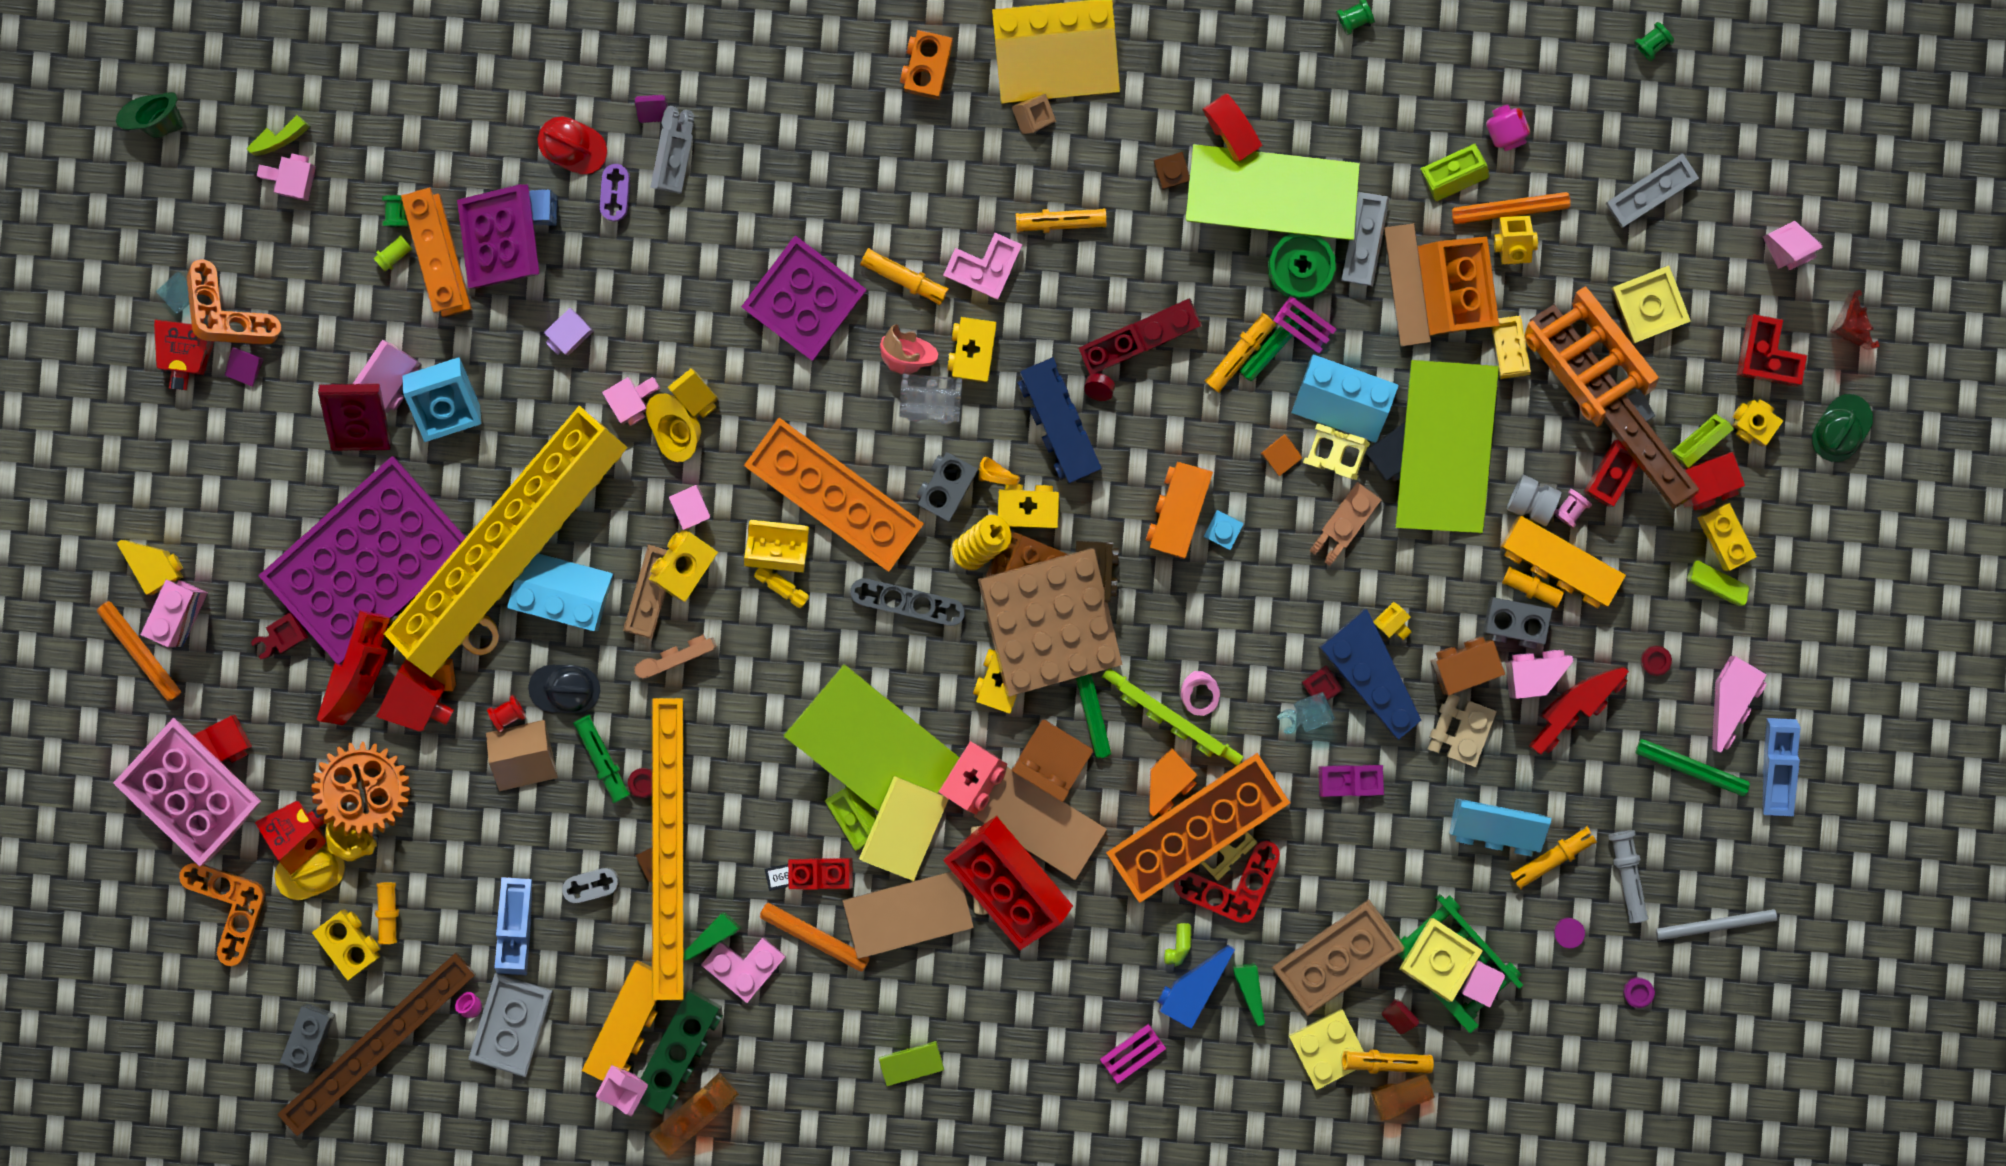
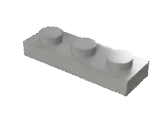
(1652, 190)
(1365, 248)

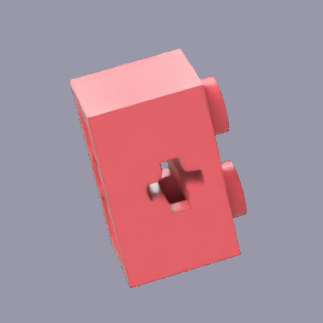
(960, 786)

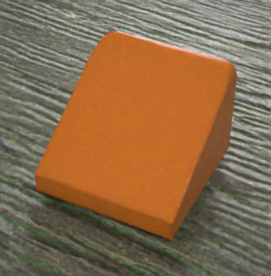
(1281, 455)

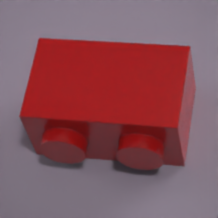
(1612, 475)

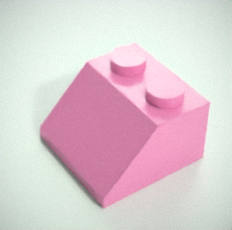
(387, 369)

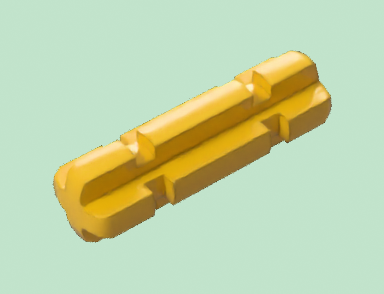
(782, 586)

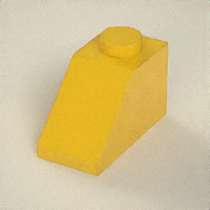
(694, 394)
(151, 565)

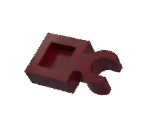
(283, 634)

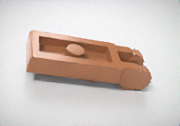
(1347, 520)
(673, 657)

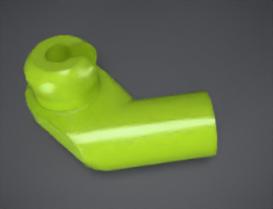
(1183, 945)

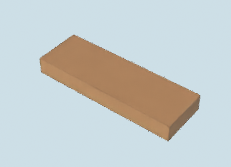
(646, 599)

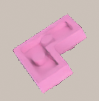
(985, 275)
(745, 975)

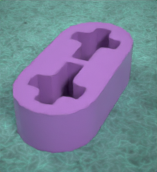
(622, 192)

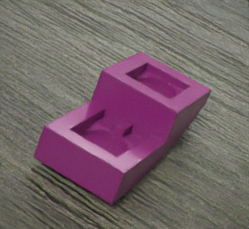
(1351, 780)

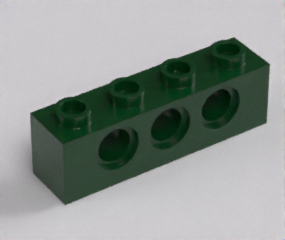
(692, 1007)

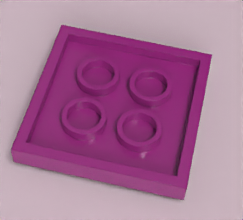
(498, 236)
(804, 298)

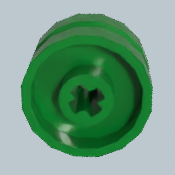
(1319, 266)

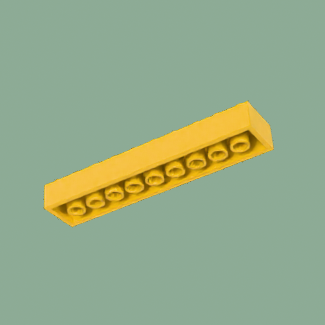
(505, 541)

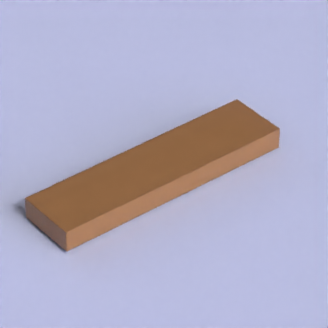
(1407, 285)

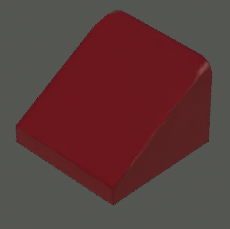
(1400, 1017)

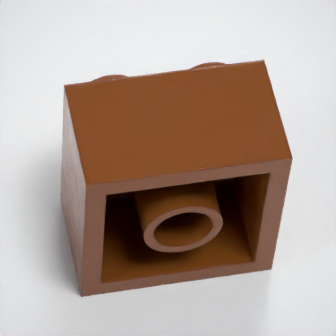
(1467, 666)

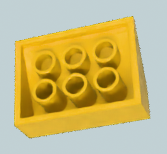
(1056, 50)

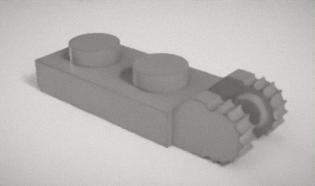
(673, 150)

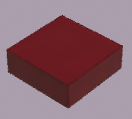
(1324, 682)

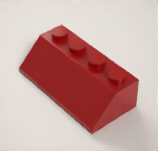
(1008, 883)

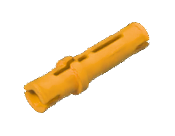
(1064, 219)
(909, 279)
(1241, 351)
(1554, 857)
(1356, 1060)

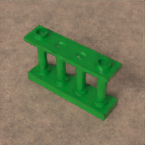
(1467, 1012)

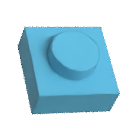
(1223, 530)

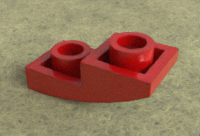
(1233, 126)
(820, 873)

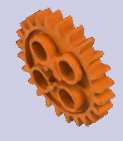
(387, 784)

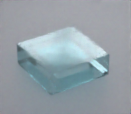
(175, 292)

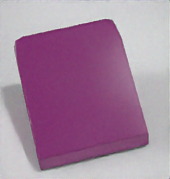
(650, 108)
(243, 366)

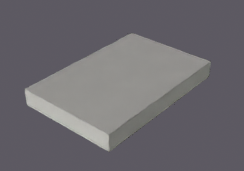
(510, 1025)

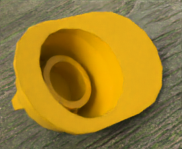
(673, 427)
(314, 877)

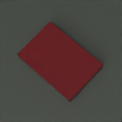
(354, 417)

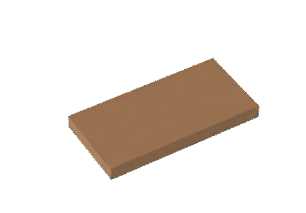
(1043, 823)
(907, 914)
(1338, 957)

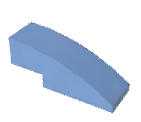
(1780, 766)
(513, 926)

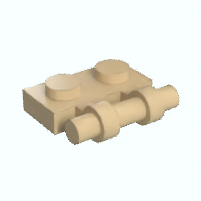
(1470, 733)

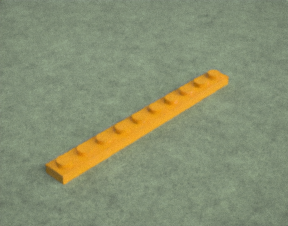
(667, 849)

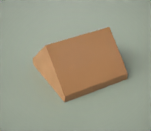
(521, 755)

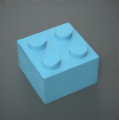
(441, 399)

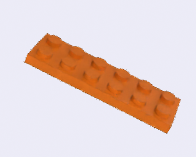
(834, 494)

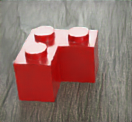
(1761, 356)
(1714, 479)

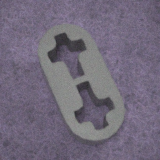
(592, 892)

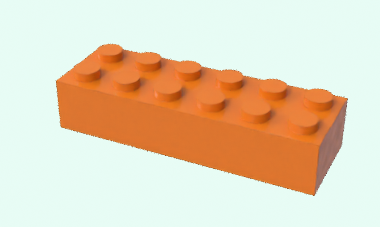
(1198, 827)

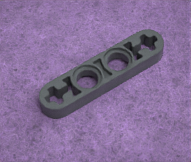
(907, 604)

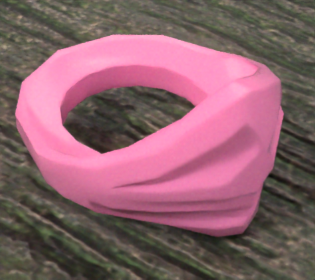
(1199, 678)

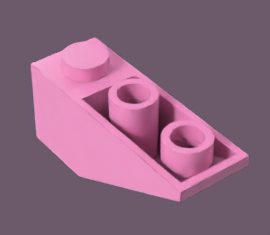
(1791, 245)
(1733, 694)

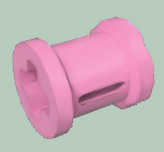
(1563, 512)

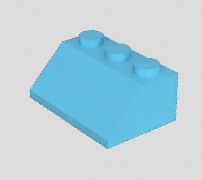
(1344, 398)
(562, 592)
(1499, 827)

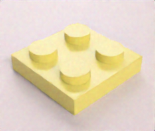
(1651, 304)
(1441, 959)
(1323, 1045)

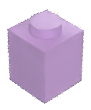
(567, 333)

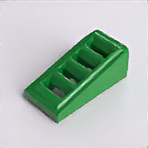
(718, 931)
(1249, 983)

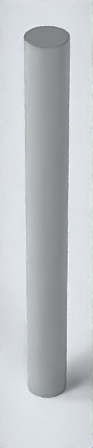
(1716, 924)

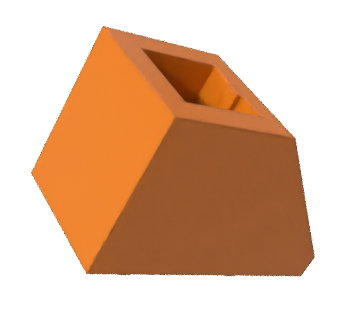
(1167, 779)

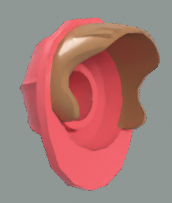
(906, 352)

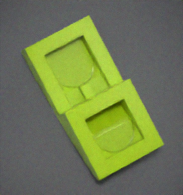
(270, 142)

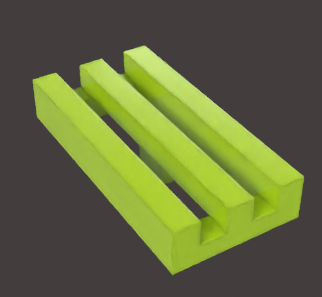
(1702, 440)

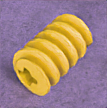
(981, 542)

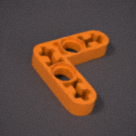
(219, 319)
(234, 897)

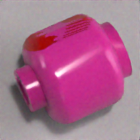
(1508, 127)

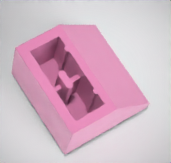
(1535, 676)

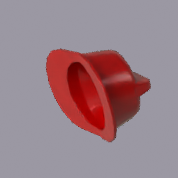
(572, 145)

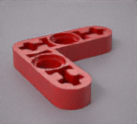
(1241, 893)

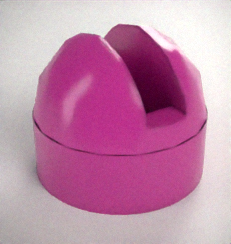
(468, 1005)

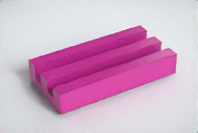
(1322, 337)
(1142, 1061)

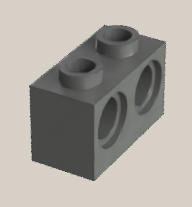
(953, 489)
(1518, 614)
(307, 1038)

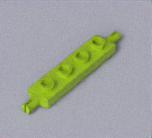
(1181, 726)

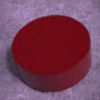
(1099, 387)
(1656, 660)
(640, 782)

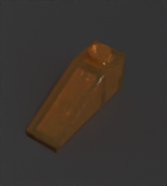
(694, 1114)

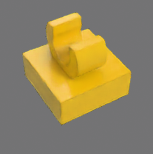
(1393, 621)

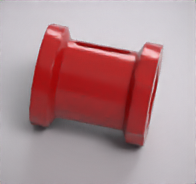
(506, 713)

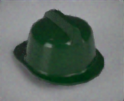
(152, 114)
(1842, 428)

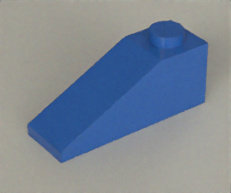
(1191, 991)

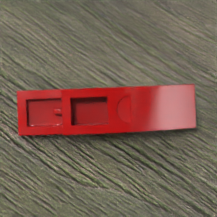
(355, 677)
(1585, 697)

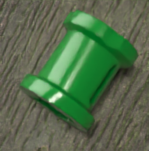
(1355, 16)
(1654, 41)
(394, 212)

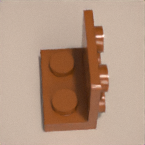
(1020, 553)
(1052, 760)

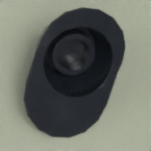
(564, 688)

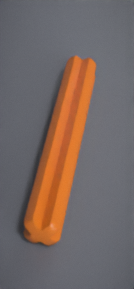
(1511, 208)
(138, 651)
(813, 936)

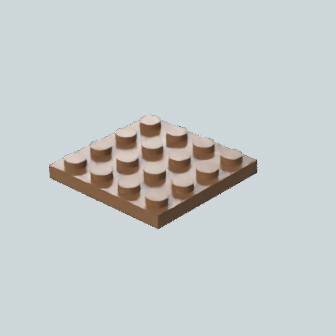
(1050, 622)

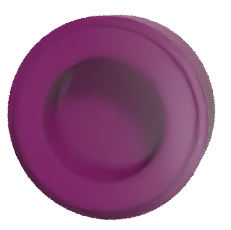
(1569, 932)
(1638, 992)

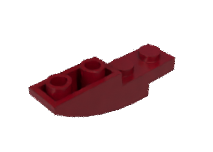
(1140, 336)

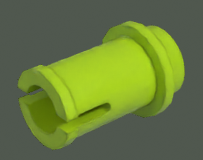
(392, 253)

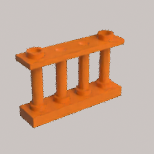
(436, 252)
(1603, 331)

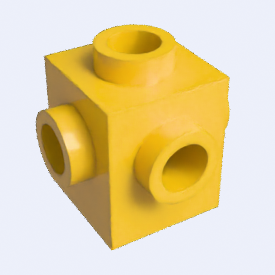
(1515, 240)
(1766, 422)

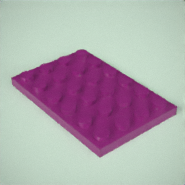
(364, 557)

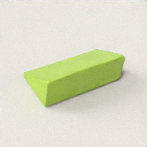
(1455, 172)
(1718, 583)
(853, 816)
(911, 1063)

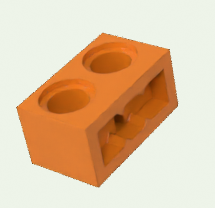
(935, 66)

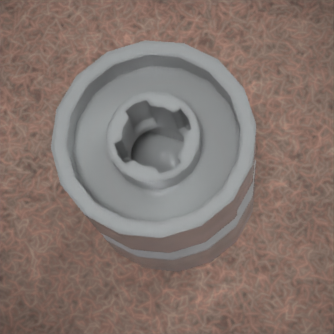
(1534, 500)

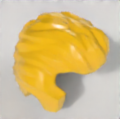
(349, 846)

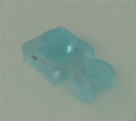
(1309, 712)

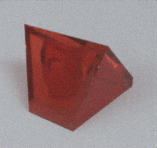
(1853, 323)

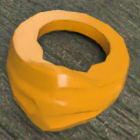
(993, 472)
(488, 622)

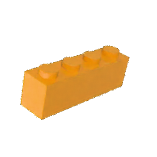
(1562, 561)
(624, 1024)

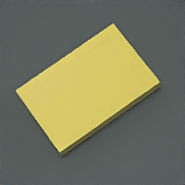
(903, 828)

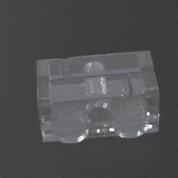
(930, 398)

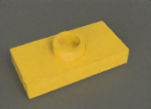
(1511, 348)

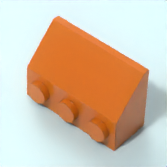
(1458, 285)
(1179, 509)

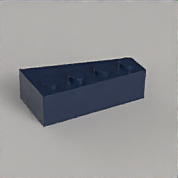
(1060, 421)
(1367, 666)

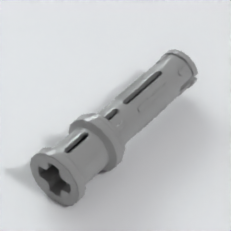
(1627, 862)

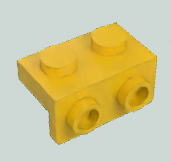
(776, 546)

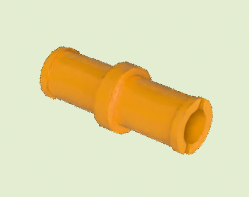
(1533, 587)
(386, 913)

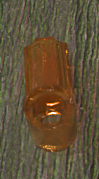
(1394, 1098)

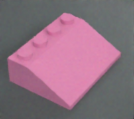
(187, 792)

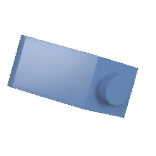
(543, 207)

